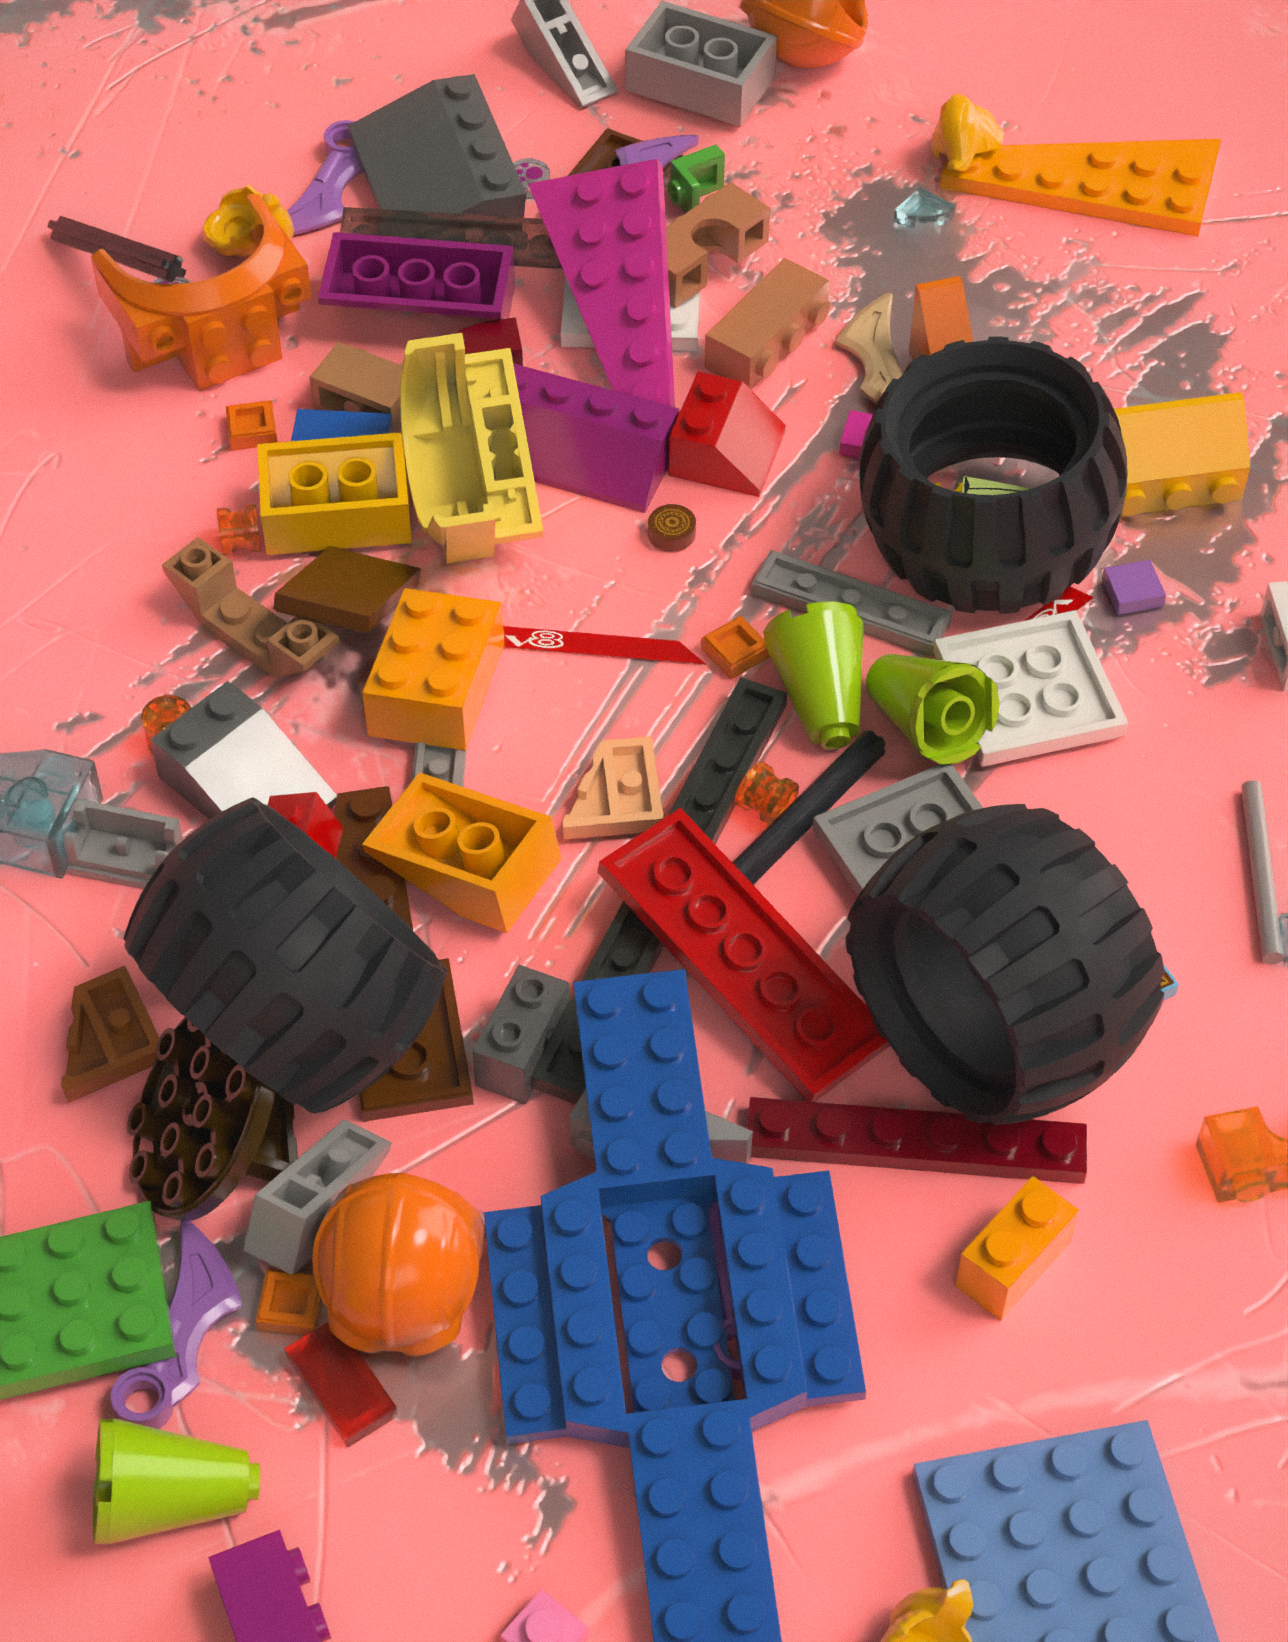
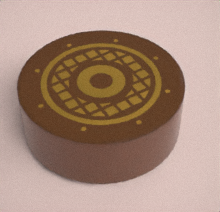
(672, 527)

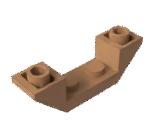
(210, 590)

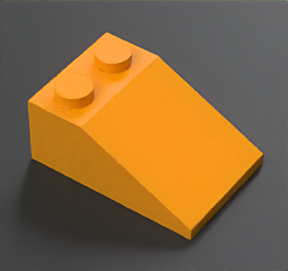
(467, 849)

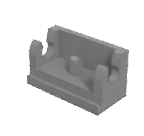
(119, 843)

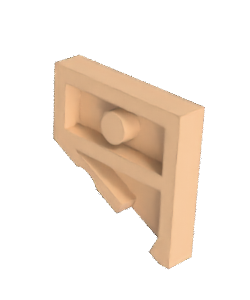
(617, 792)

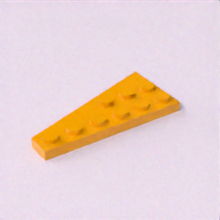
(1121, 181)

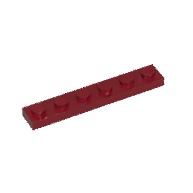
(916, 1140)

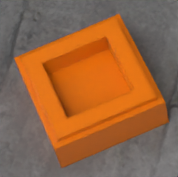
(251, 424)
(735, 647)
(288, 1303)

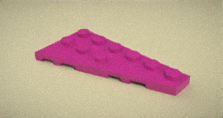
(614, 255)

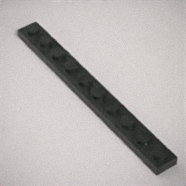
(709, 801)

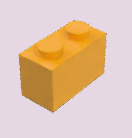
(1016, 1248)

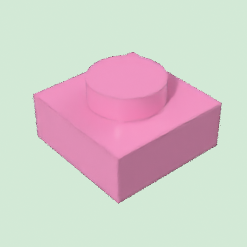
(545, 1622)

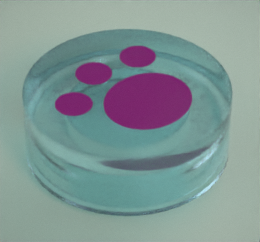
(531, 171)

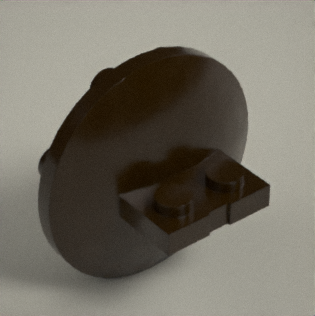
(205, 1127)

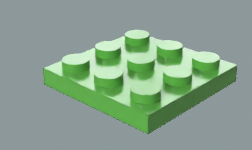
(82, 1300)

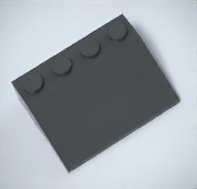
(438, 153)

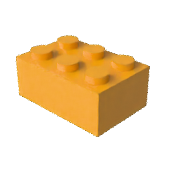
(434, 669)

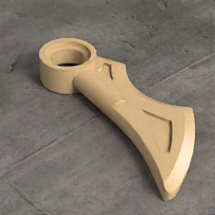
(870, 340)

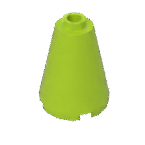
(821, 668)
(935, 703)
(164, 1481)

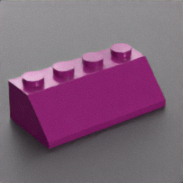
(419, 276)
(594, 438)

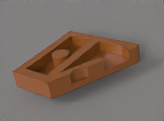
(108, 1034)

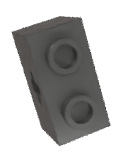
(519, 1033)

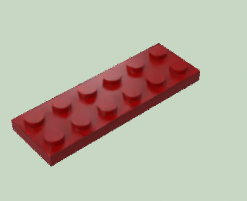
(744, 954)

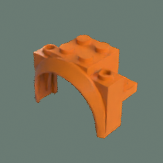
(211, 324)

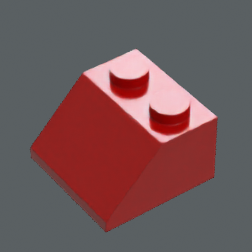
(724, 436)

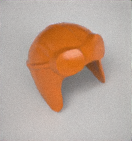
(810, 30)
(398, 1263)

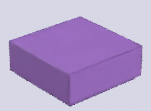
(1133, 587)

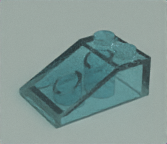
(38, 807)

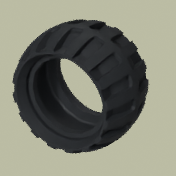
(990, 404)
(283, 957)
(1005, 962)

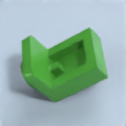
(696, 176)

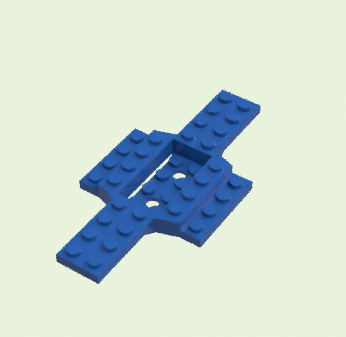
(786, 1293)

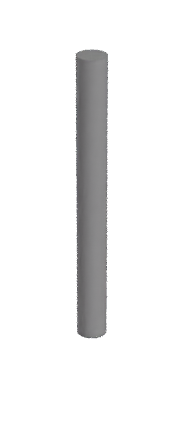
(1262, 872)

